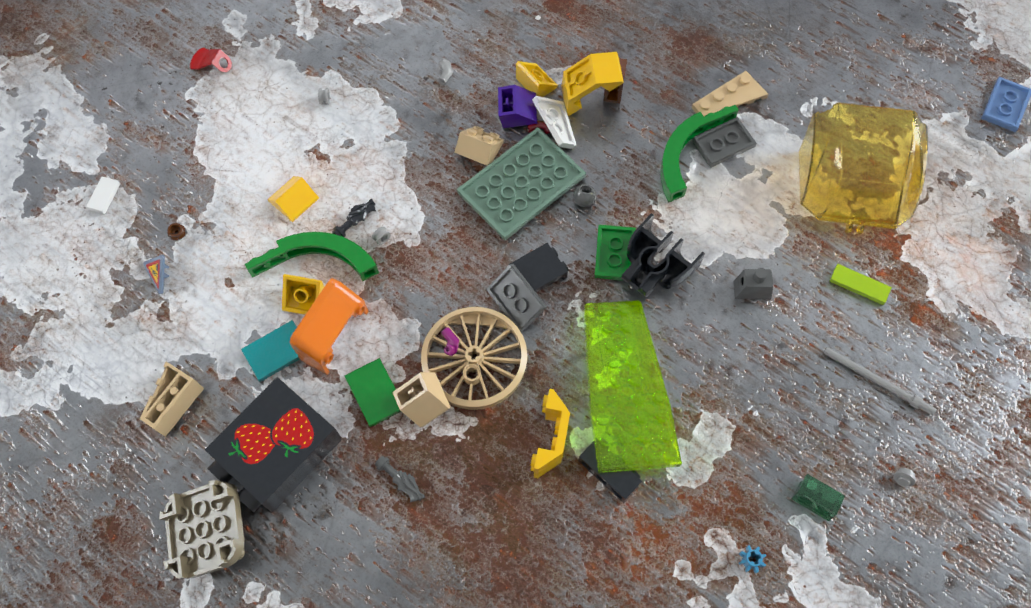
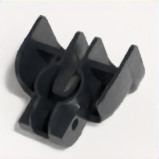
(668, 273)

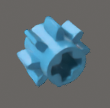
(752, 553)

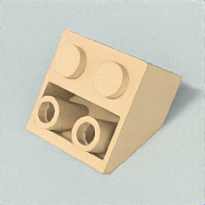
(478, 145)
(422, 398)

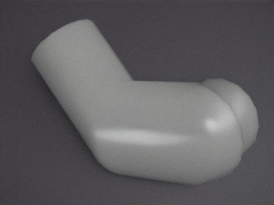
(447, 71)

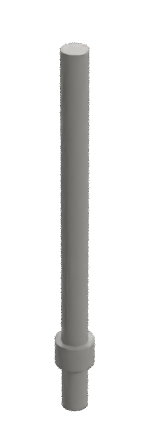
(915, 401)

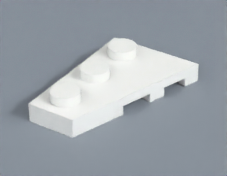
(557, 120)

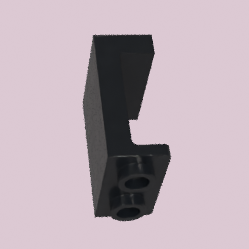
(541, 267)

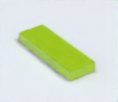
(860, 284)

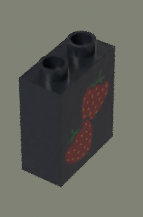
(272, 446)

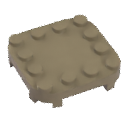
(203, 530)

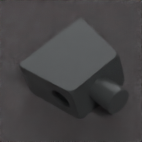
(754, 284)

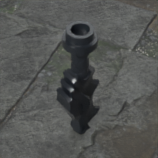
(356, 215)

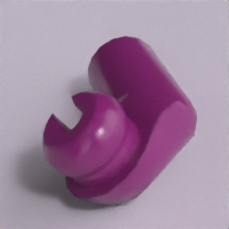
(452, 342)

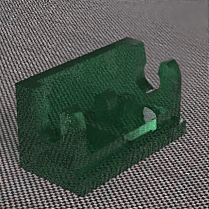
(818, 497)

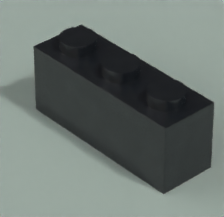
(620, 483)

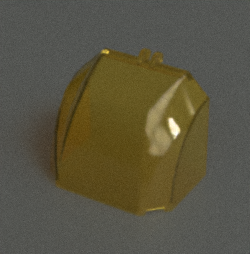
(863, 165)

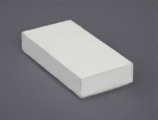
(103, 195)

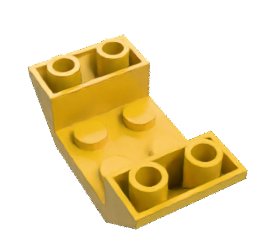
(588, 75)
(554, 411)

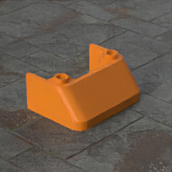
(324, 323)

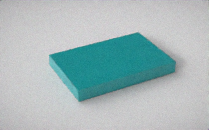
(271, 352)

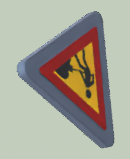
(155, 269)

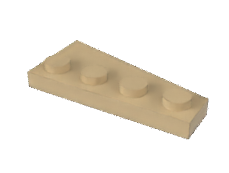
(736, 92)

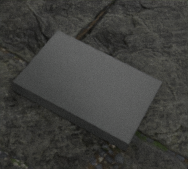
(724, 142)
(516, 297)

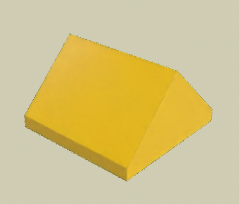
(534, 78)
(293, 198)
(299, 293)

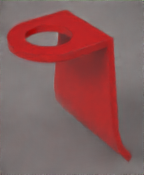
(206, 57)

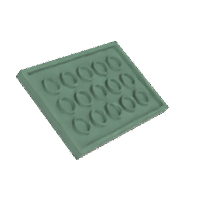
(521, 183)

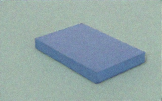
(1007, 104)

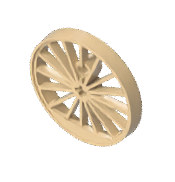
(480, 317)

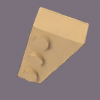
(170, 400)

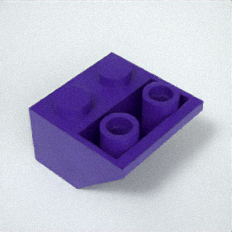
(516, 106)

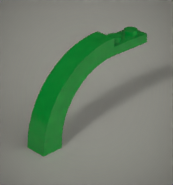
(670, 174)
(315, 243)

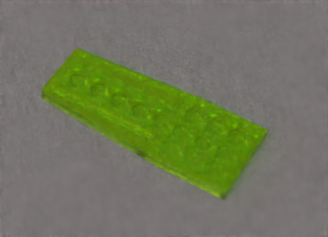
(627, 391)

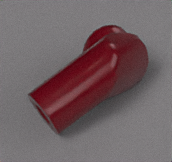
(541, 125)

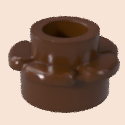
(176, 227)

